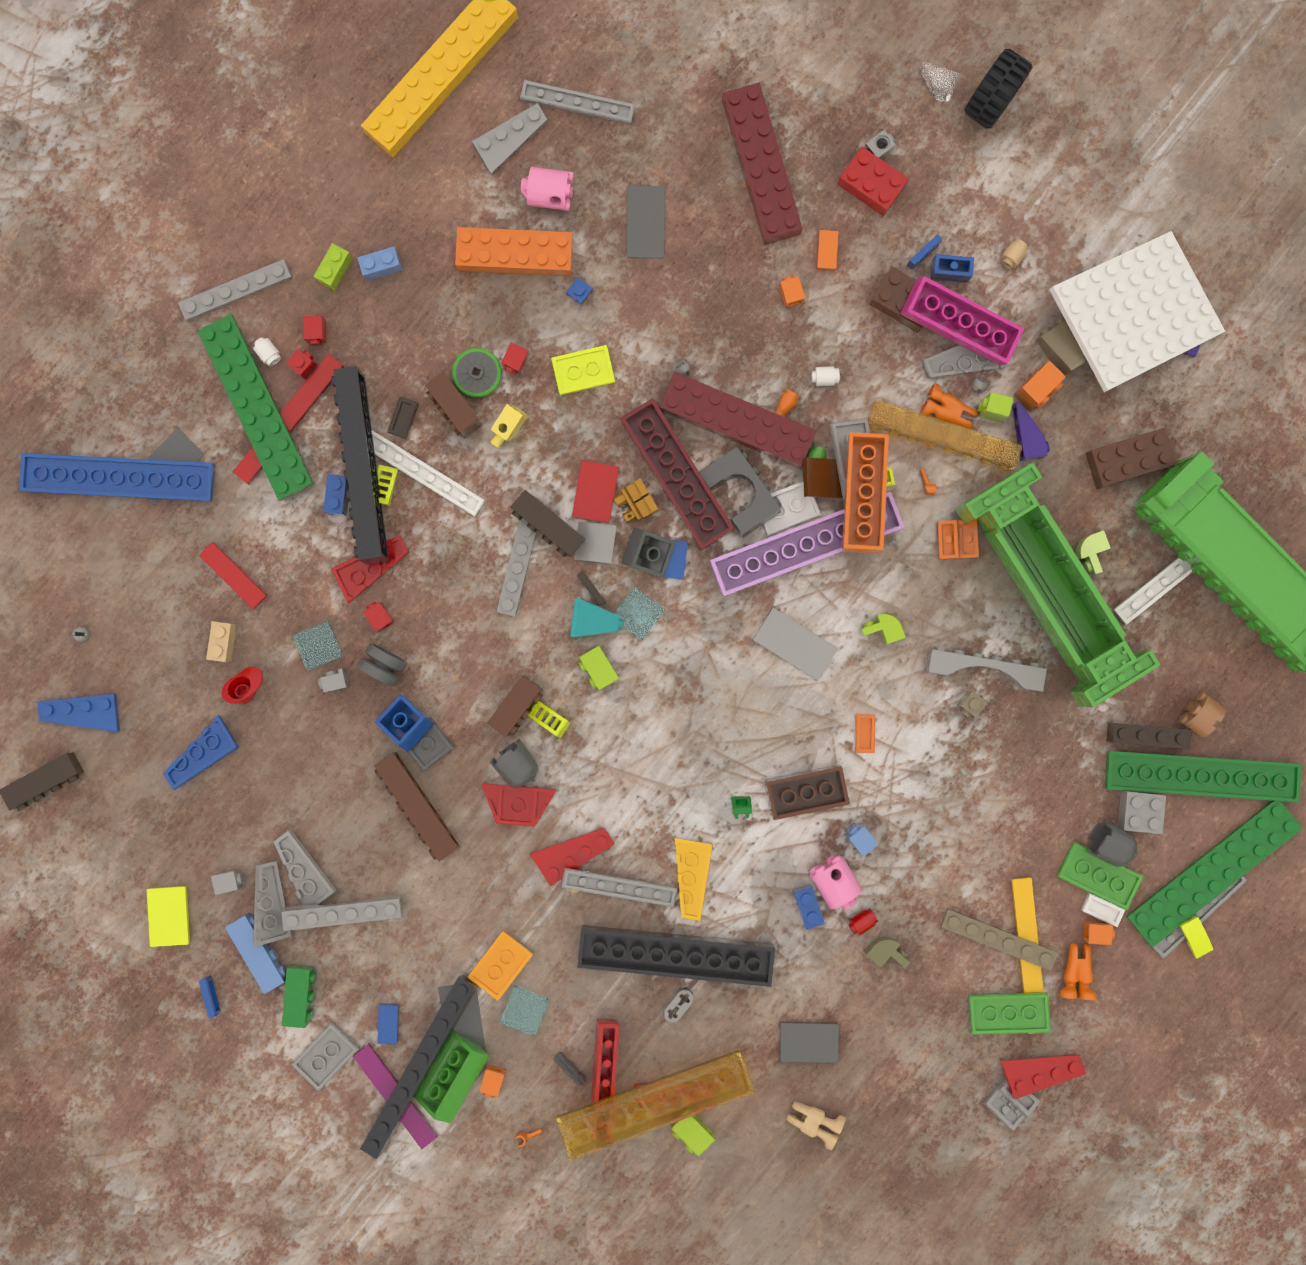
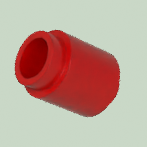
(862, 922)

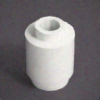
(267, 351)
(825, 376)

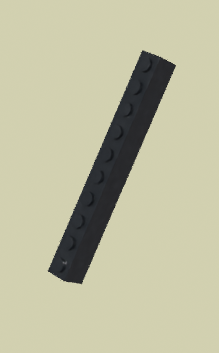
(419, 1067)

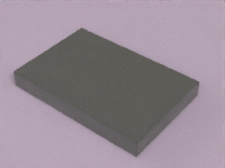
(809, 1042)

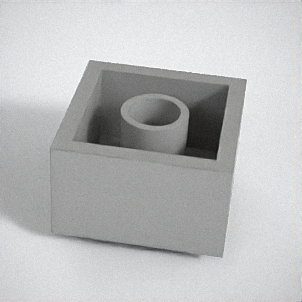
(1141, 812)

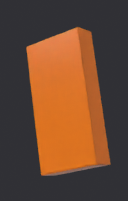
(827, 250)
(865, 733)

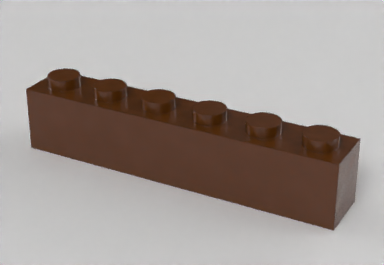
(417, 806)

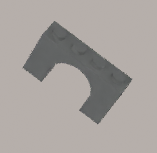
(735, 465)

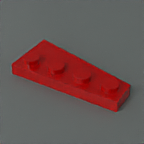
(356, 576)
(571, 854)
(1036, 1074)

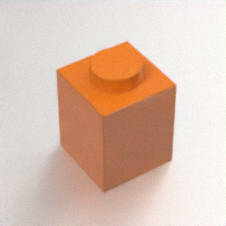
(791, 291)
(1098, 933)
(492, 1081)

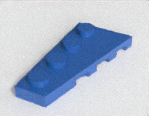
(88, 712)
(207, 750)

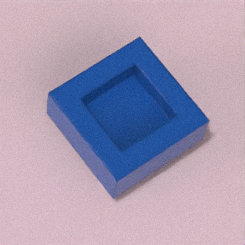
(579, 291)

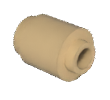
(1014, 254)

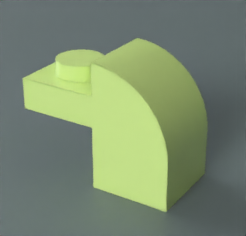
(1088, 549)

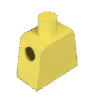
(513, 418)

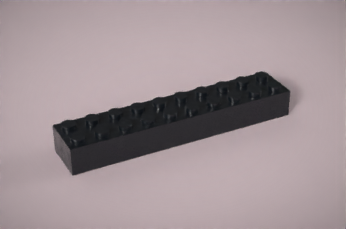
(360, 465)
(676, 955)

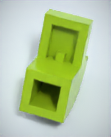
(888, 626)

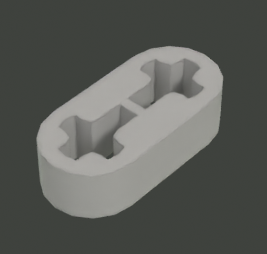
(675, 1002)

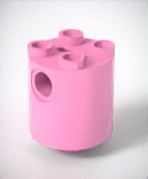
(548, 188)
(840, 887)

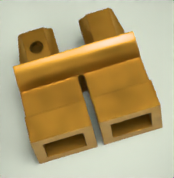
(632, 494)

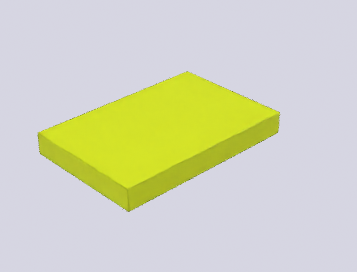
(583, 370)
(168, 916)

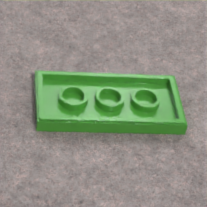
(1098, 877)
(1009, 1013)

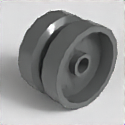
(380, 667)

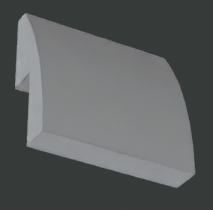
(597, 544)
(1007, 1109)

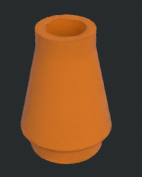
(786, 403)

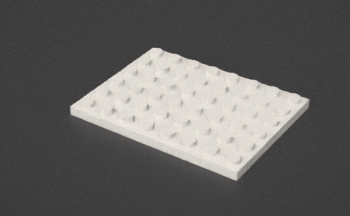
(1137, 311)

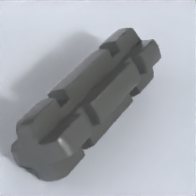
(569, 1068)

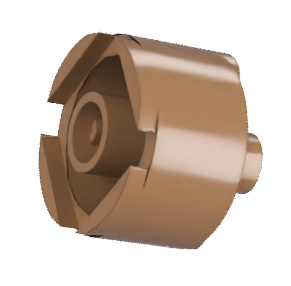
(1202, 714)

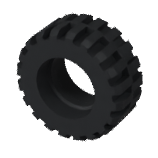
(998, 88)

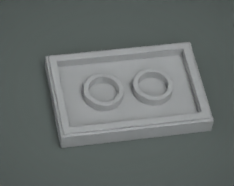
(325, 1056)

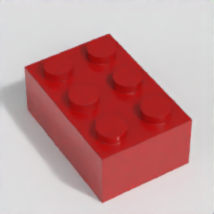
(872, 181)

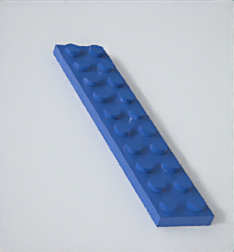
(116, 477)

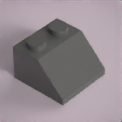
(648, 552)

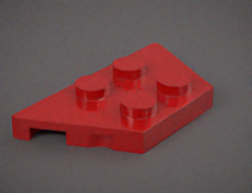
(517, 805)

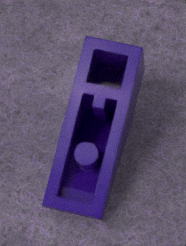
(1028, 435)

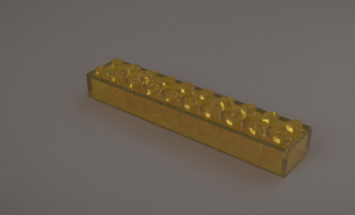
(654, 1105)

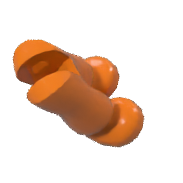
(950, 410)
(1078, 971)

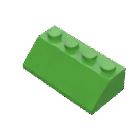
(451, 1077)

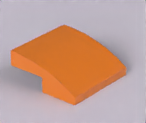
(958, 539)

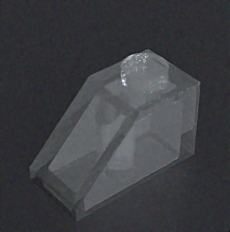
(938, 81)

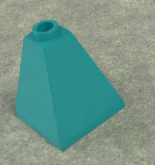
(593, 620)

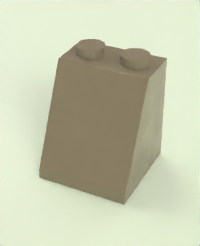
(1061, 347)

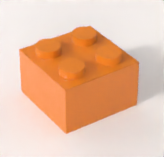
(1036, 389)

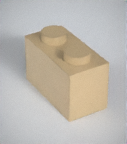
(221, 641)

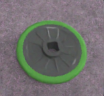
(464, 369)

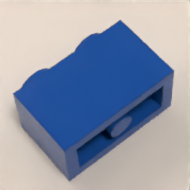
(952, 268)
(335, 495)
(808, 906)

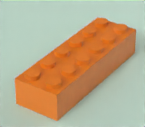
(514, 251)
(865, 493)

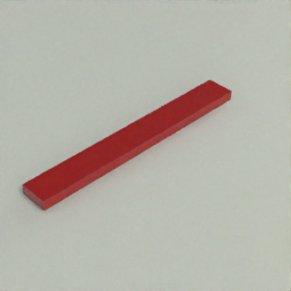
(293, 411)

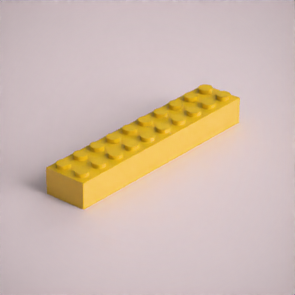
(438, 73)

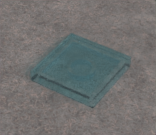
(639, 613)
(318, 645)
(524, 1010)

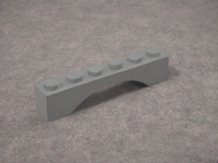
(1024, 676)
(346, 913)

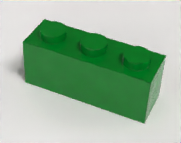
(298, 996)

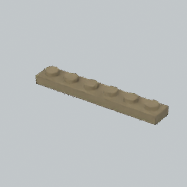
(999, 939)

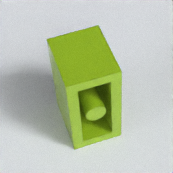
(333, 267)
(995, 407)
(598, 667)
(694, 1134)

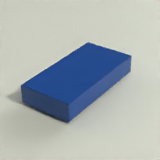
(924, 252)
(677, 561)
(209, 996)
(388, 1023)

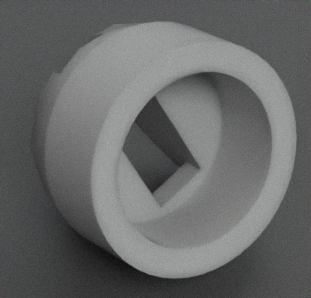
(682, 368)
(981, 384)
(81, 638)

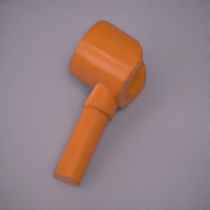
(929, 489)
(525, 1137)

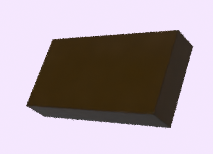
(402, 418)
(591, 588)

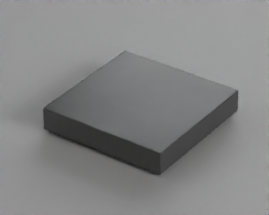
(431, 747)

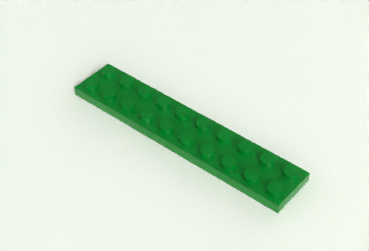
(255, 407)
(1203, 776)
(1214, 872)

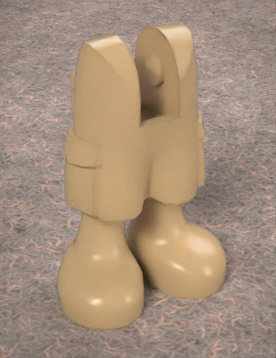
(810, 1122)

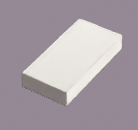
(1102, 910)

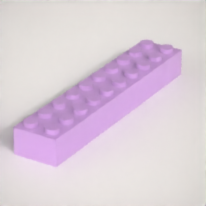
(789, 550)

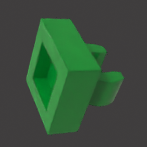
(741, 805)

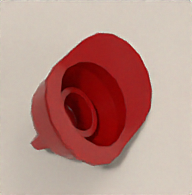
(243, 686)

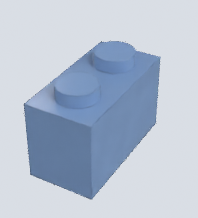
(380, 263)
(860, 838)

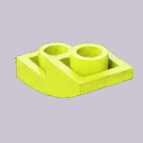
(1196, 937)

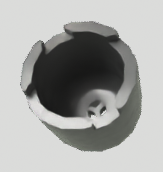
(516, 765)
(1112, 844)

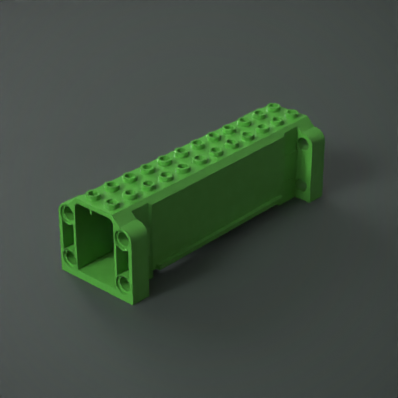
(1230, 554)
(1057, 588)

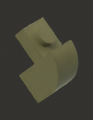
(885, 947)

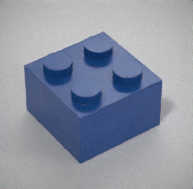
(404, 723)

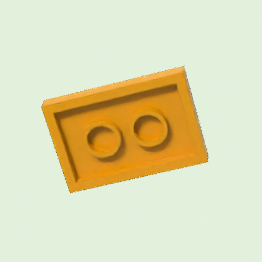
(500, 965)

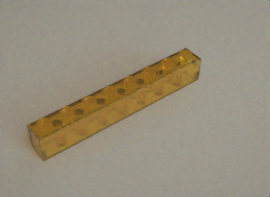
(944, 435)

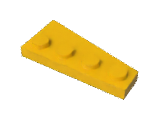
(693, 869)

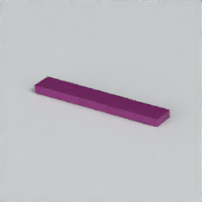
(385, 1084)

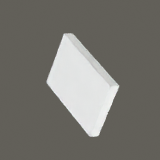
(794, 509)

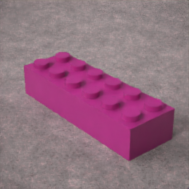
(962, 321)

